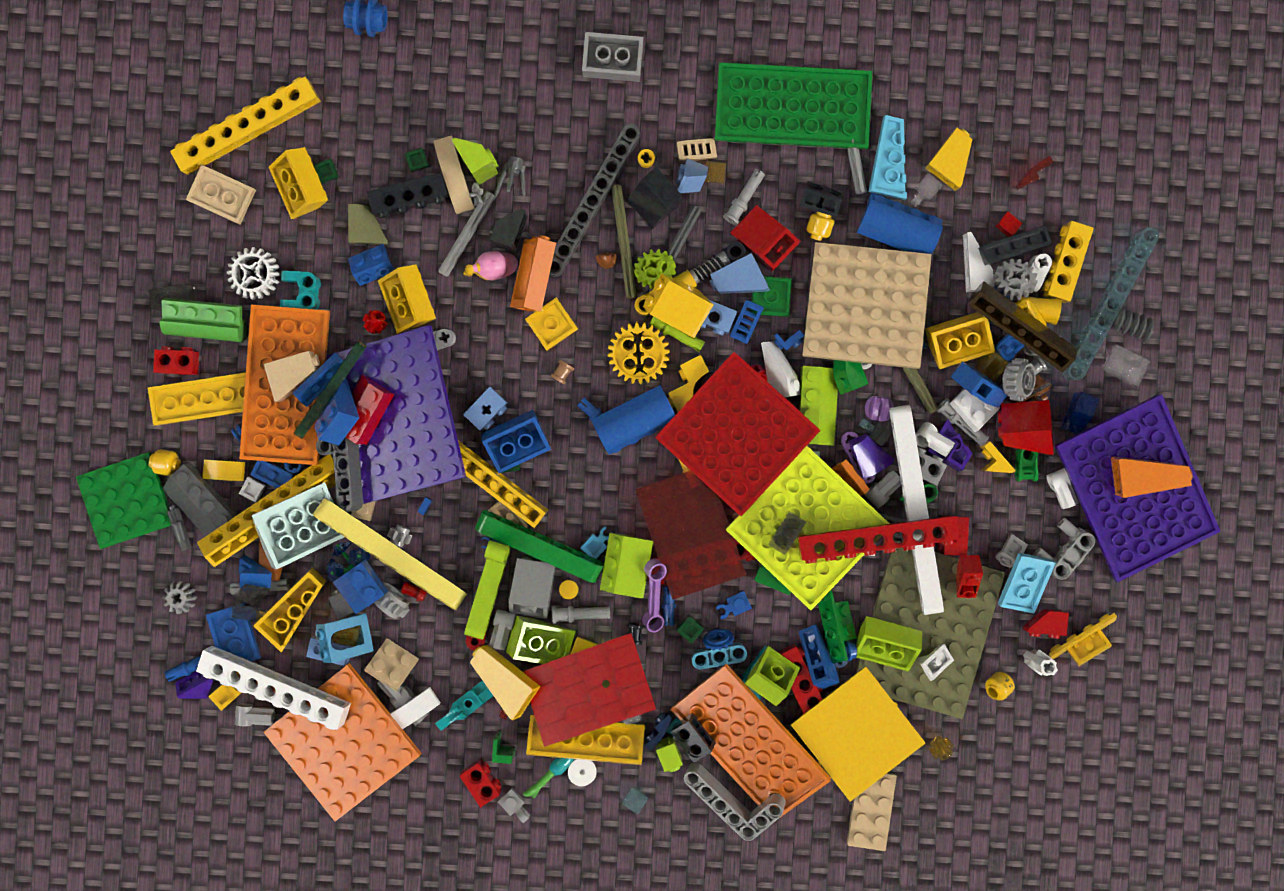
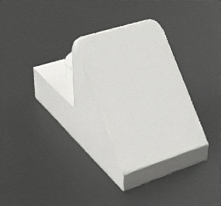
(936, 661)

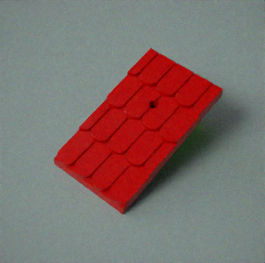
(573, 695)

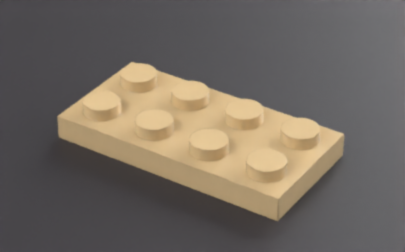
(872, 815)

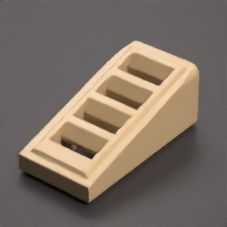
(688, 143)

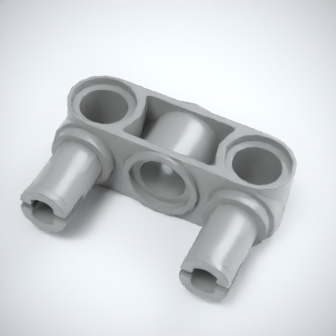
(1072, 552)

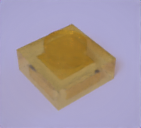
(715, 172)

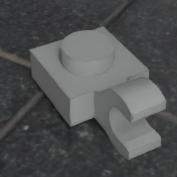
(512, 803)

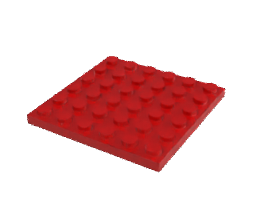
(737, 434)

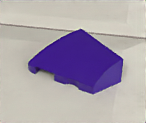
(959, 453)
(869, 456)

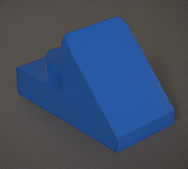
(253, 573)

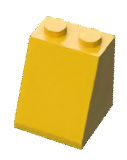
(678, 305)

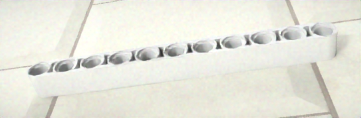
(915, 506)

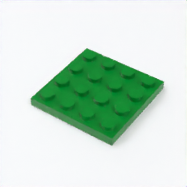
(124, 500)

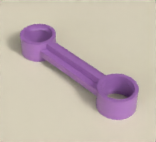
(654, 595)

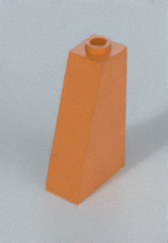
(1142, 477)

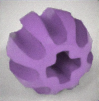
(878, 408)

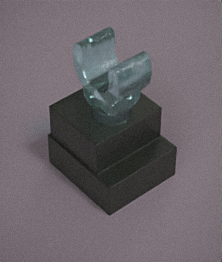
(877, 434)

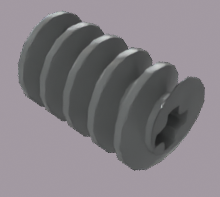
(1134, 323)

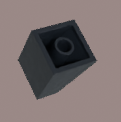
(655, 198)

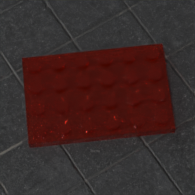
(690, 534)

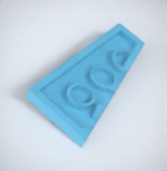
(888, 167)

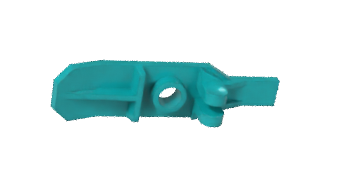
(477, 695)

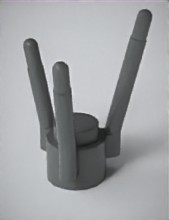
(514, 167)

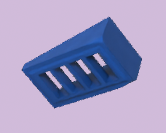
(738, 336)

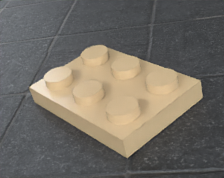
(220, 194)

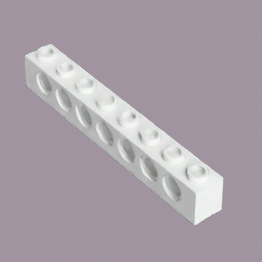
(248, 671)

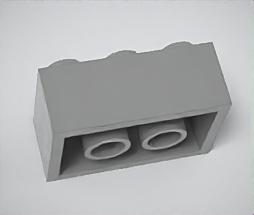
(612, 56)

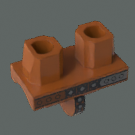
(1039, 388)

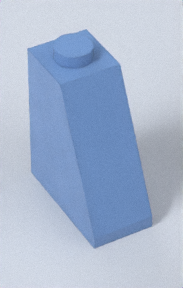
(739, 277)

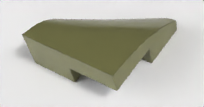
(363, 226)

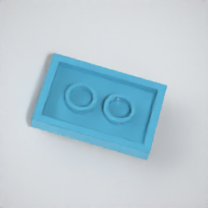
(1026, 583)

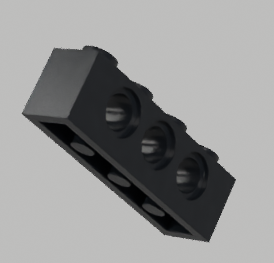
(379, 196)

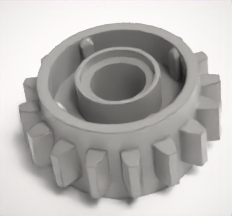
(1019, 379)
(393, 602)

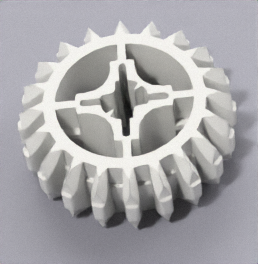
(258, 267)

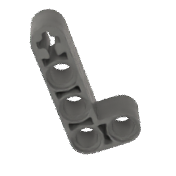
(348, 496)

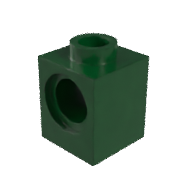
(690, 628)

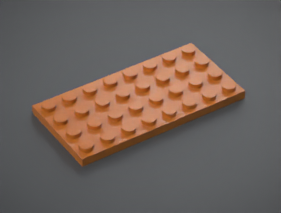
(271, 424)
(752, 741)

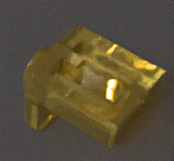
(347, 636)

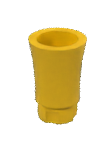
(1048, 308)

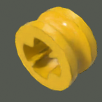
(641, 161)

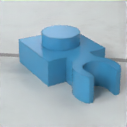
(595, 545)

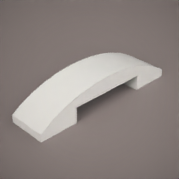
(415, 708)

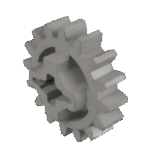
(1015, 279)

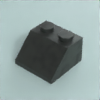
(508, 230)

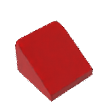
(1008, 224)

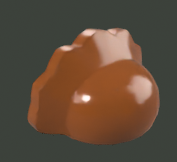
(606, 260)

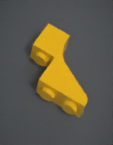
(690, 371)

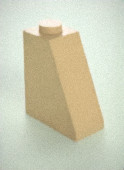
(290, 373)

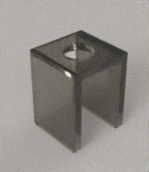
(251, 595)

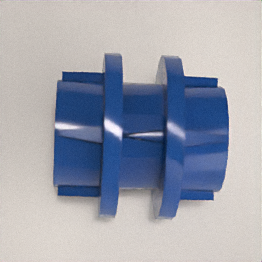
(366, 16)

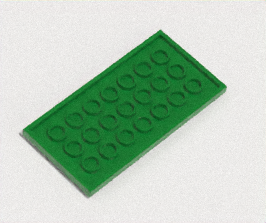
(793, 105)

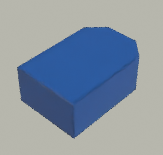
(425, 505)

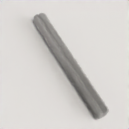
(466, 234)

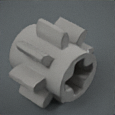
(399, 535)

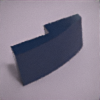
(661, 725)

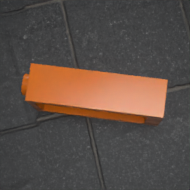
(533, 274)

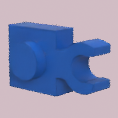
(737, 604)

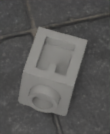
(1010, 551)

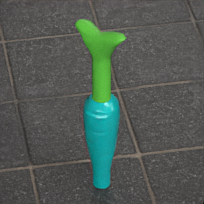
(556, 768)

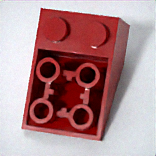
(765, 238)

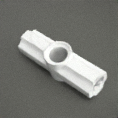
(1040, 662)

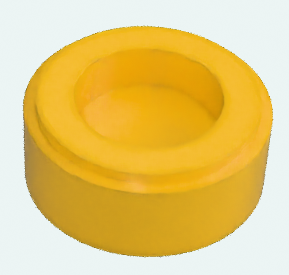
(568, 589)

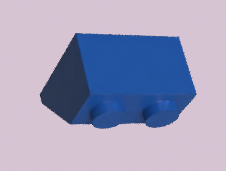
(360, 586)

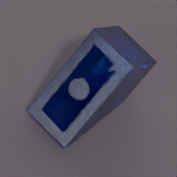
(1079, 412)

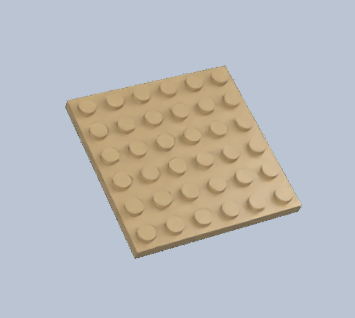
(867, 305)

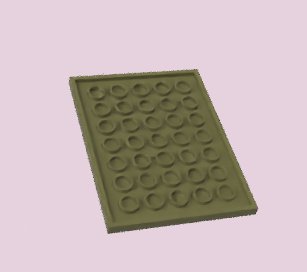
(960, 627)

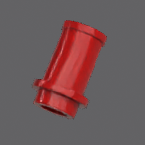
(413, 591)

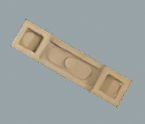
(453, 175)

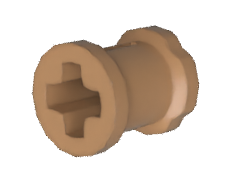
(562, 372)

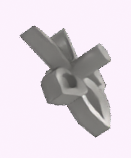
(476, 193)

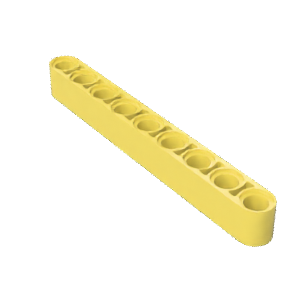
(389, 554)

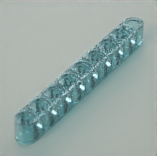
(1117, 298)

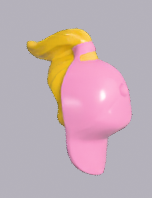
(493, 265)

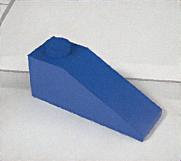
(818, 658)

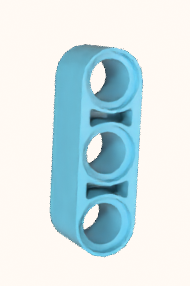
(711, 662)

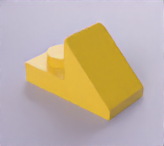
(998, 462)

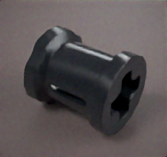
(636, 631)

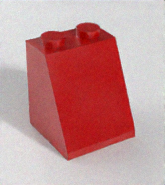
(1027, 426)

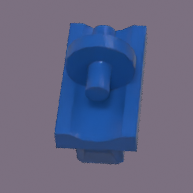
(1008, 347)

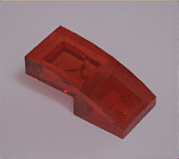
(1032, 175)

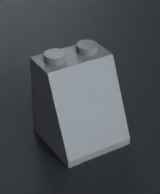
(531, 588)

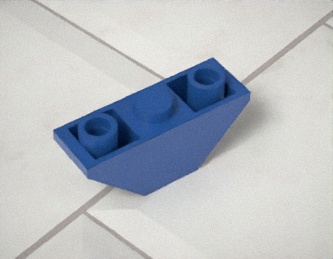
(979, 385)

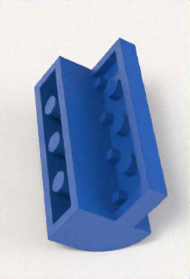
(899, 225)
(633, 420)

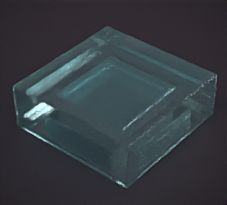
(635, 800)

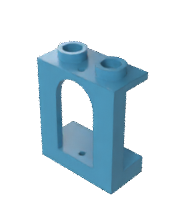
(325, 631)

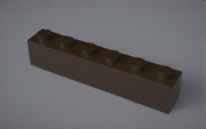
(1023, 327)

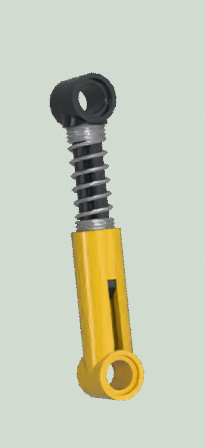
(693, 276)

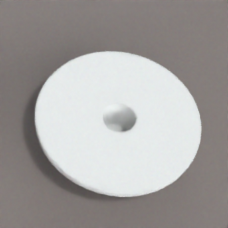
(582, 772)

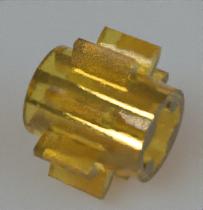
(941, 748)

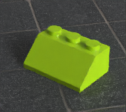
(478, 160)
(625, 565)
(888, 643)

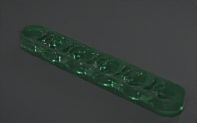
(330, 389)

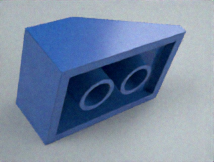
(337, 416)

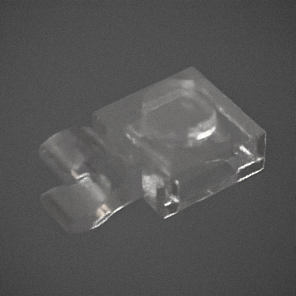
(926, 189)

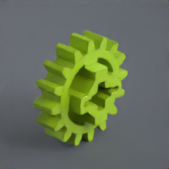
(652, 266)

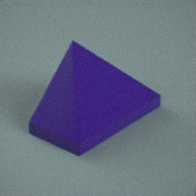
(193, 686)

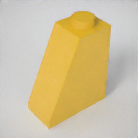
(951, 159)

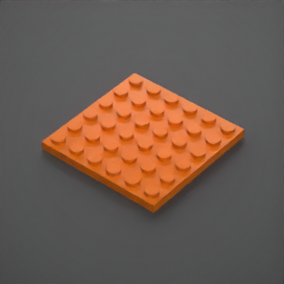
(346, 762)

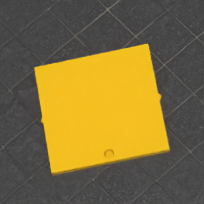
(857, 733)

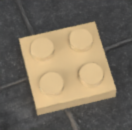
(391, 664)

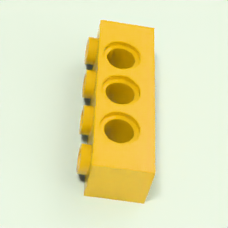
(1081, 236)

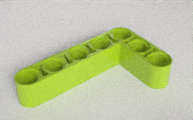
(496, 560)

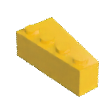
(287, 613)

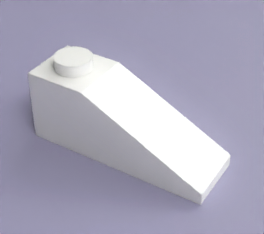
(975, 269)
(779, 371)

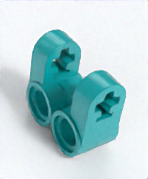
(304, 292)

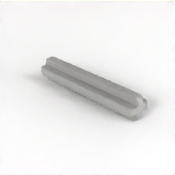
(857, 170)

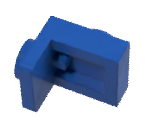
(794, 340)

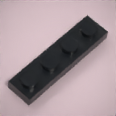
(1015, 245)

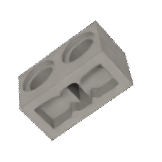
(925, 462)

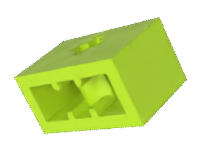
(669, 754)

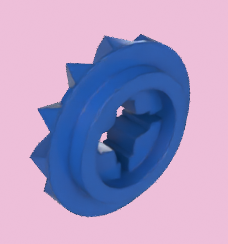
(726, 639)

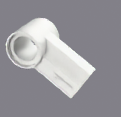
(929, 436)
(1061, 485)

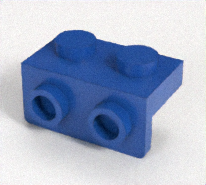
(370, 265)

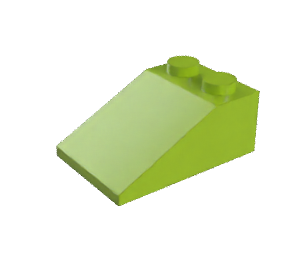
(538, 640)

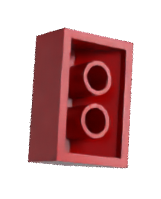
(371, 403)

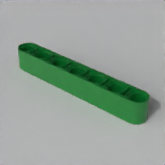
(539, 546)

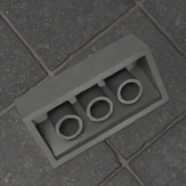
(198, 499)

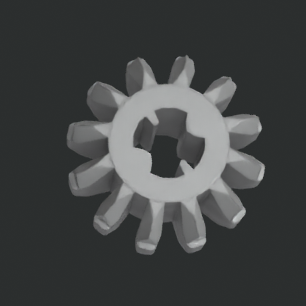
(173, 598)

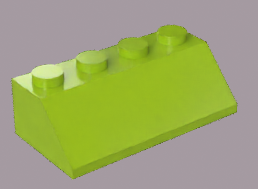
(819, 401)

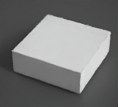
(252, 489)

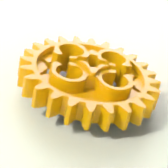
(621, 353)

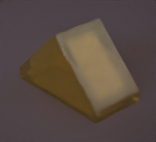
(992, 365)

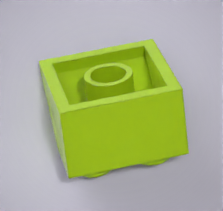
(772, 676)

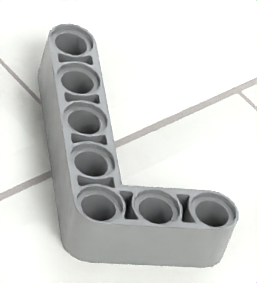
(732, 805)

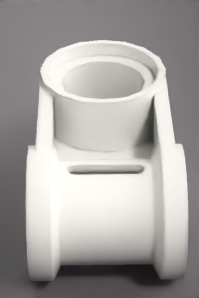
(1041, 271)

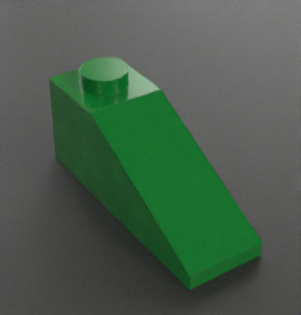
(848, 376)

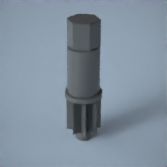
(179, 528)

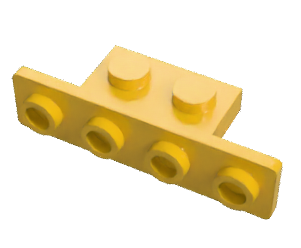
(1086, 644)

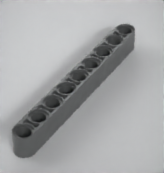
(593, 191)

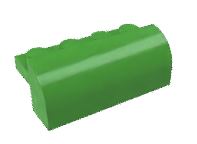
(203, 320)

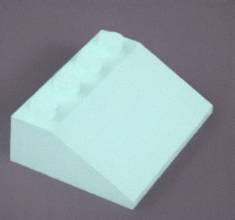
(291, 530)

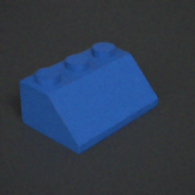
(515, 441)

